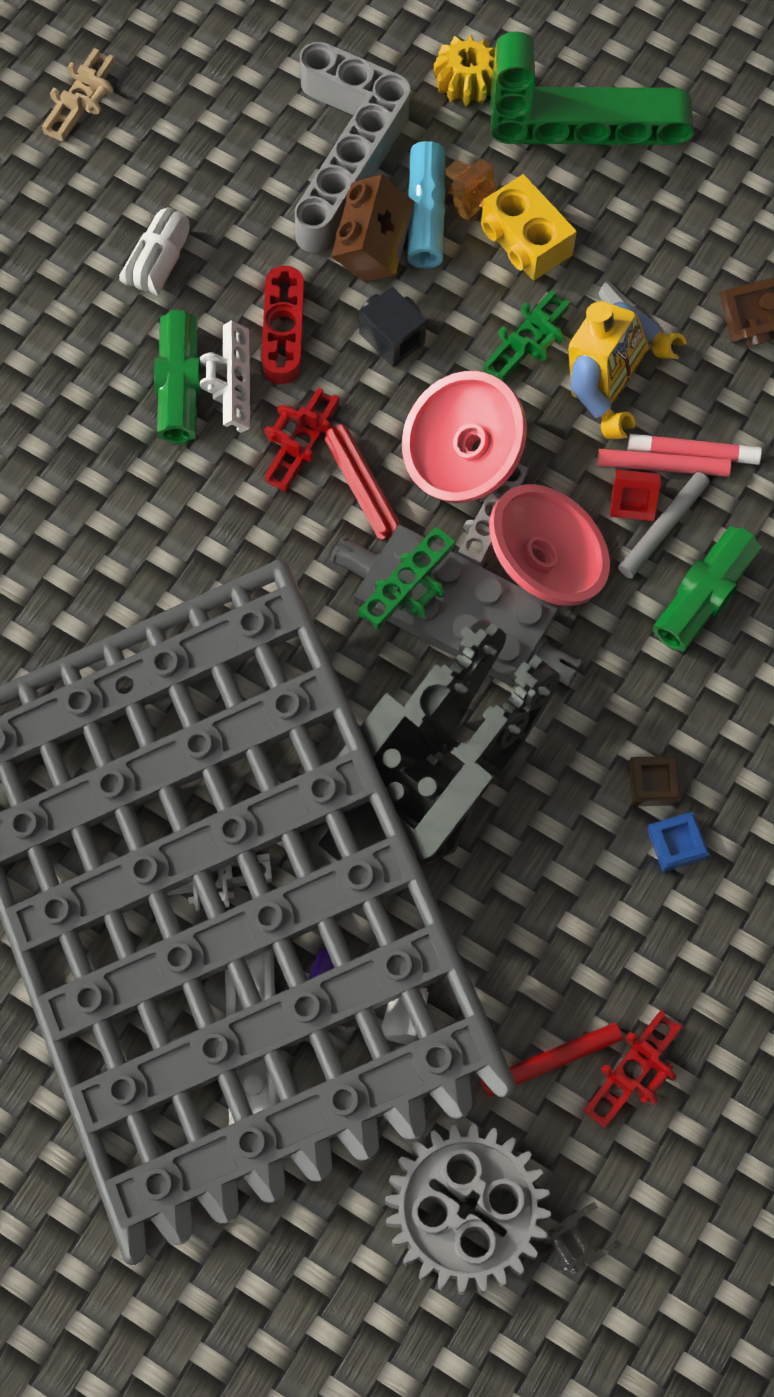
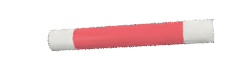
(686, 447)

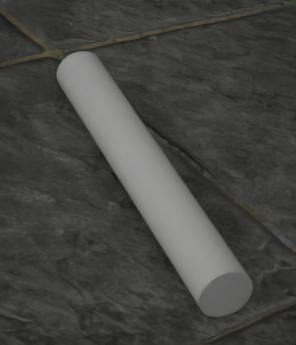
(663, 525)

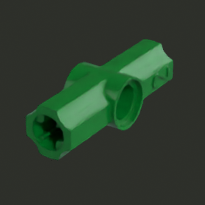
(177, 377)
(706, 588)

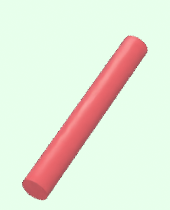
(663, 462)

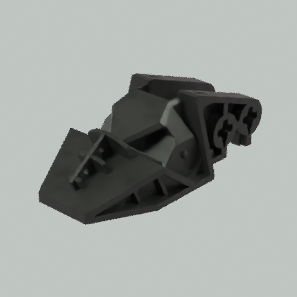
(405, 738)

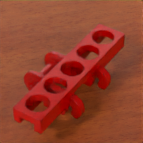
(307, 416)
(628, 1084)

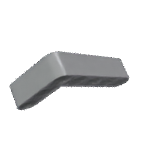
(379, 112)

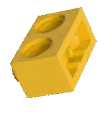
(533, 222)

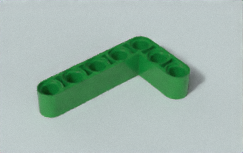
(579, 113)

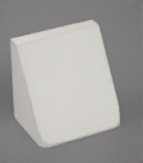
(397, 1023)

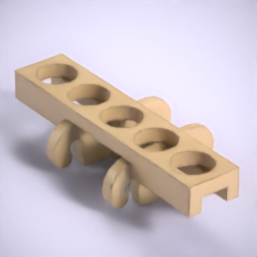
(77, 102)

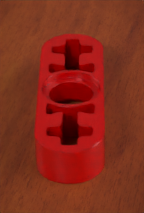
(291, 339)

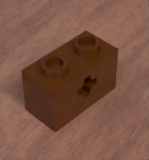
(373, 228)

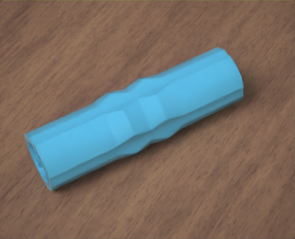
(428, 192)

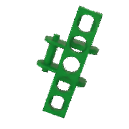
(526, 346)
(395, 600)

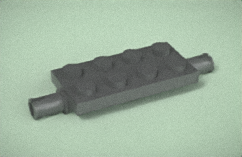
(469, 597)

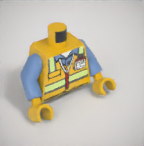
(606, 356)

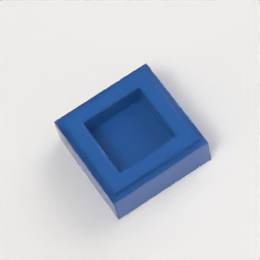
(677, 842)

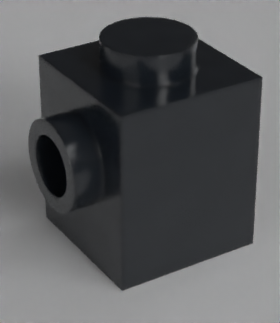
(392, 325)

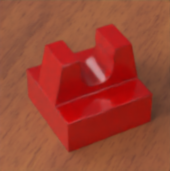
(635, 495)

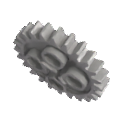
(440, 1246)

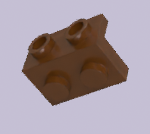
(750, 312)

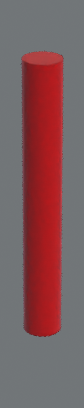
(562, 1055)

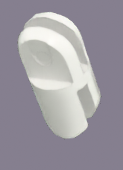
(156, 251)

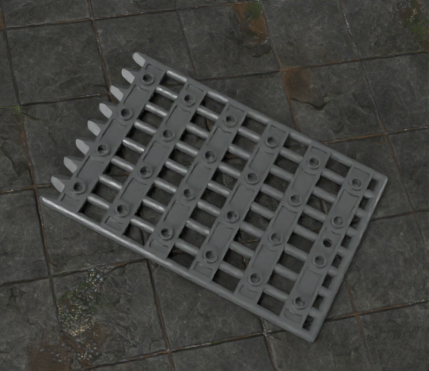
(303, 1121)

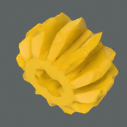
(465, 70)

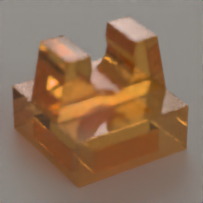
(470, 186)

